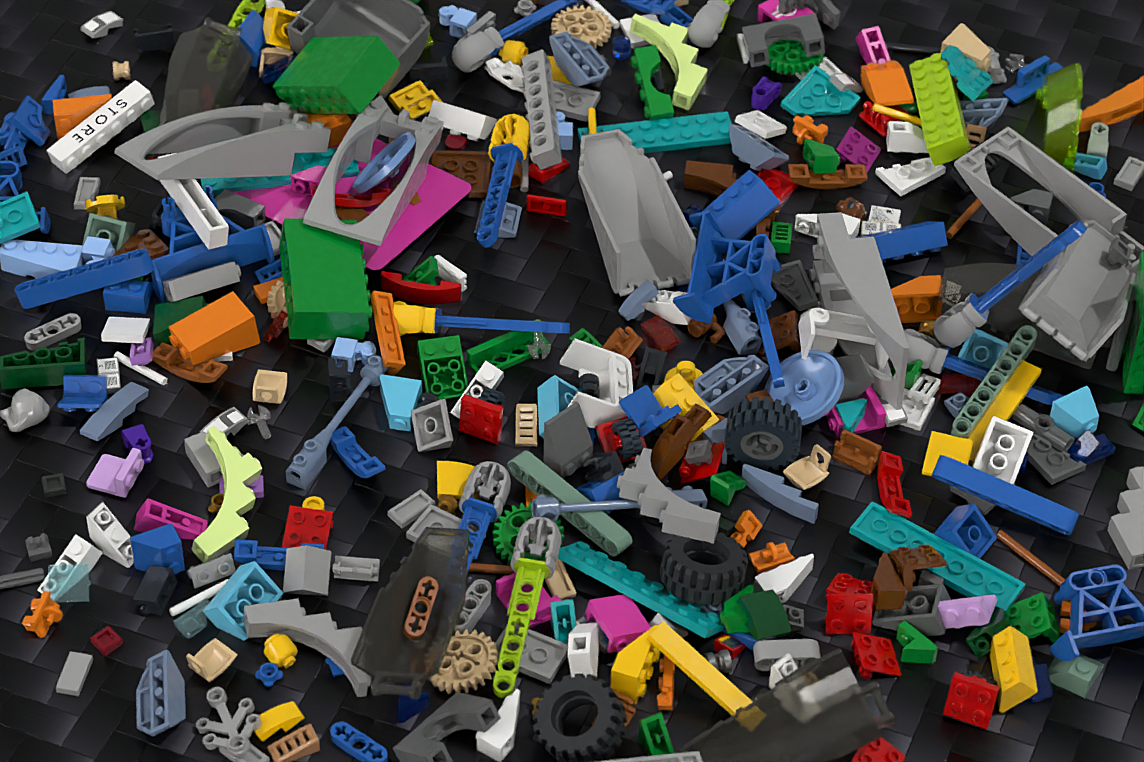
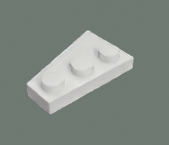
(909, 177)

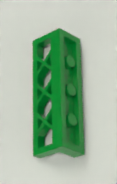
(502, 347)

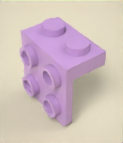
(116, 474)
(967, 611)

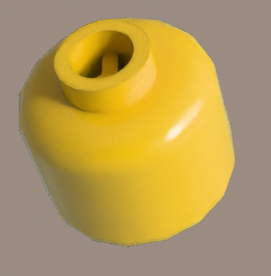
(513, 52)
(280, 650)

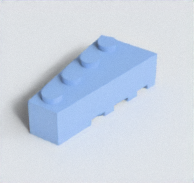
(39, 258)

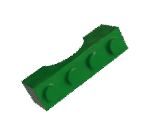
(647, 63)

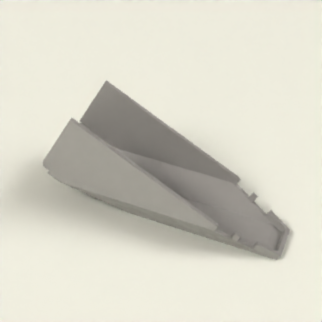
(634, 215)
(1081, 293)

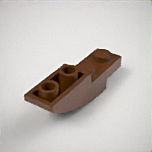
(670, 445)

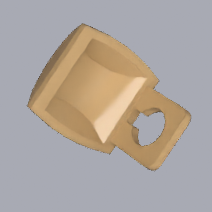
(271, 55)
(269, 386)
(807, 471)
(211, 660)

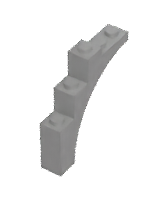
(659, 502)
(1128, 527)
(312, 630)

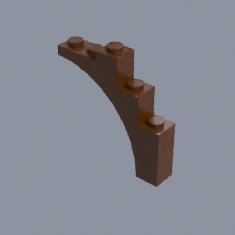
(715, 180)

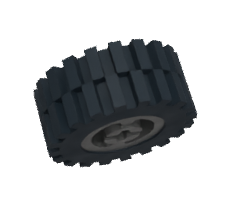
(763, 433)

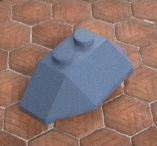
(577, 59)
(982, 111)
(755, 150)
(730, 382)
(160, 695)

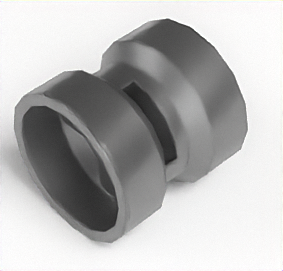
(721, 660)

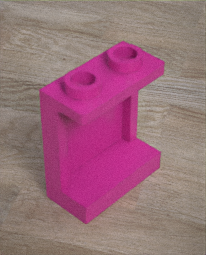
(618, 619)

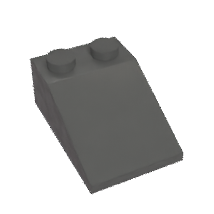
(567, 441)
(918, 610)

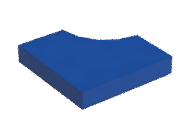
(29, 121)

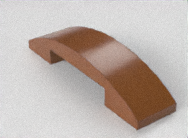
(848, 177)
(171, 360)

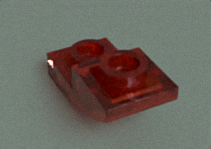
(661, 333)
(959, 383)

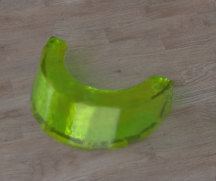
(1061, 98)

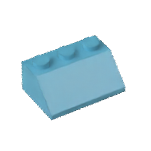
(552, 399)
(245, 587)

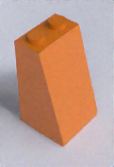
(215, 330)

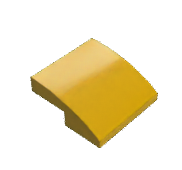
(414, 99)
(946, 445)
(453, 478)

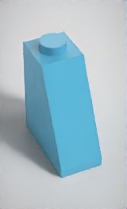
(399, 398)

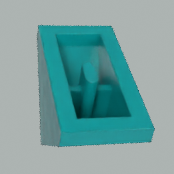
(851, 413)
(562, 619)

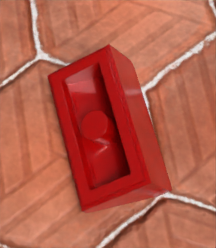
(547, 205)

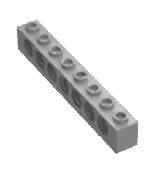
(541, 110)

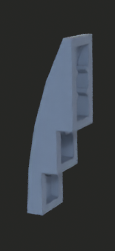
(112, 412)
(772, 489)

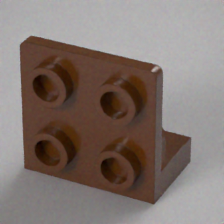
(784, 332)
(908, 559)

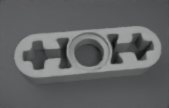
(57, 324)

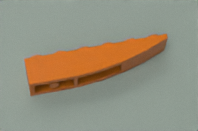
(1115, 107)

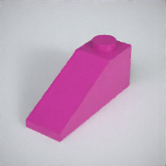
(872, 46)
(155, 515)

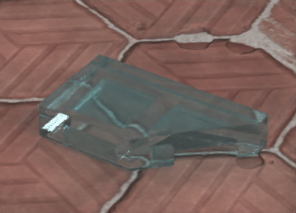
(193, 620)

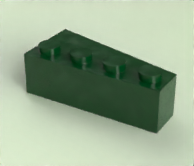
(43, 366)

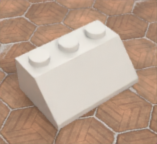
(462, 120)
(1002, 449)

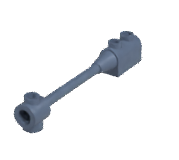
(738, 325)
(313, 454)
(551, 508)

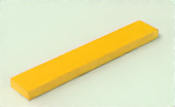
(1006, 402)
(698, 668)

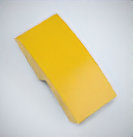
(281, 716)

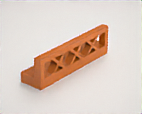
(387, 332)

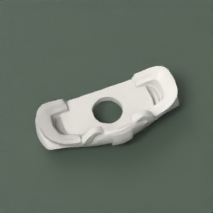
(498, 69)

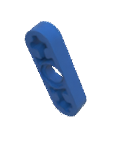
(356, 736)

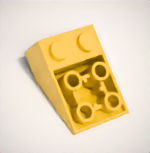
(634, 667)

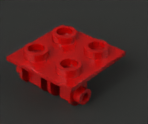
(878, 120)
(692, 472)
(307, 526)
(846, 584)
(849, 613)
(874, 655)
(878, 751)

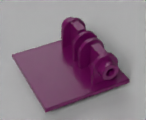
(857, 149)

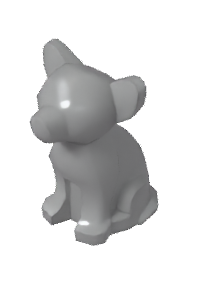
(996, 73)

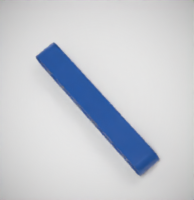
(84, 278)
(1005, 495)

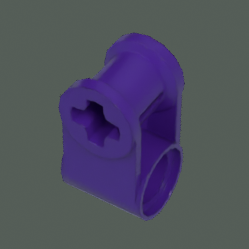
(765, 93)
(138, 438)

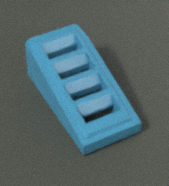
(1090, 165)

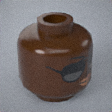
(852, 208)

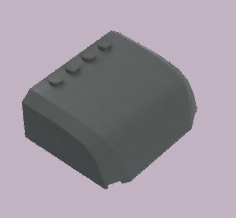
(396, 22)

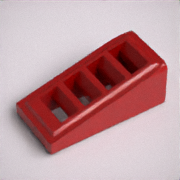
(547, 173)

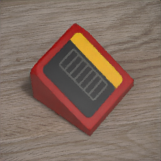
(730, 643)

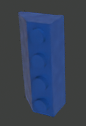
(743, 206)
(910, 239)

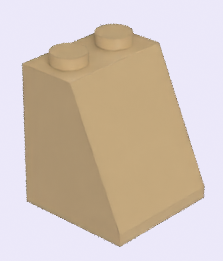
(970, 46)

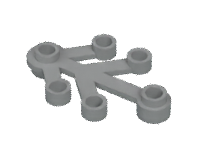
(237, 743)

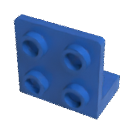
(84, 392)
(646, 410)

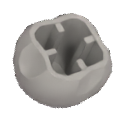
(25, 410)

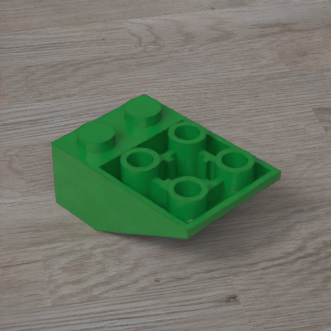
(442, 366)

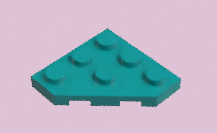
(970, 78)
(818, 97)

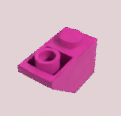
(302, 181)

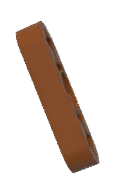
(420, 616)

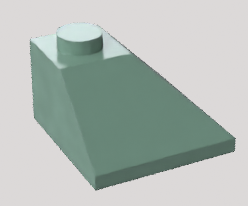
(109, 228)
(1075, 675)

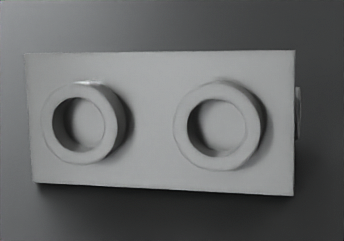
(356, 568)
(212, 570)

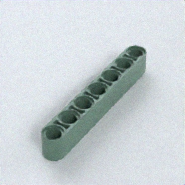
(995, 375)
(593, 524)

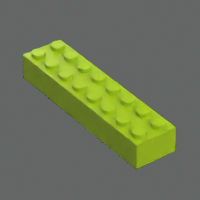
(939, 110)

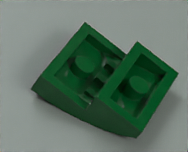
(765, 615)

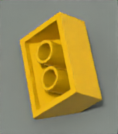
(276, 25)
(679, 392)
(1012, 668)

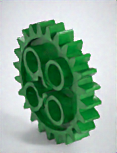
(791, 57)
(506, 533)

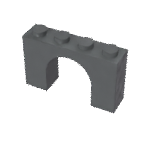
(802, 29)
(240, 209)
(458, 713)

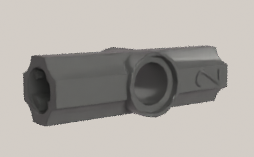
(1043, 426)

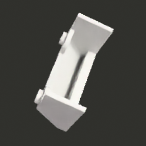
(838, 326)
(614, 381)

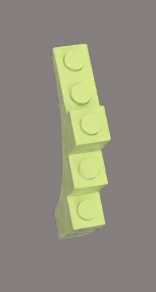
(682, 57)
(238, 498)

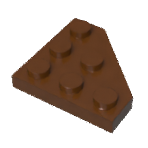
(467, 166)
(145, 239)

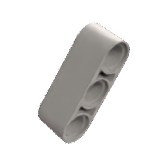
(476, 602)
(770, 651)

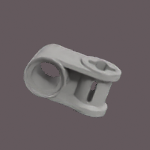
(1098, 140)

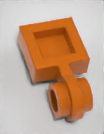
(748, 527)

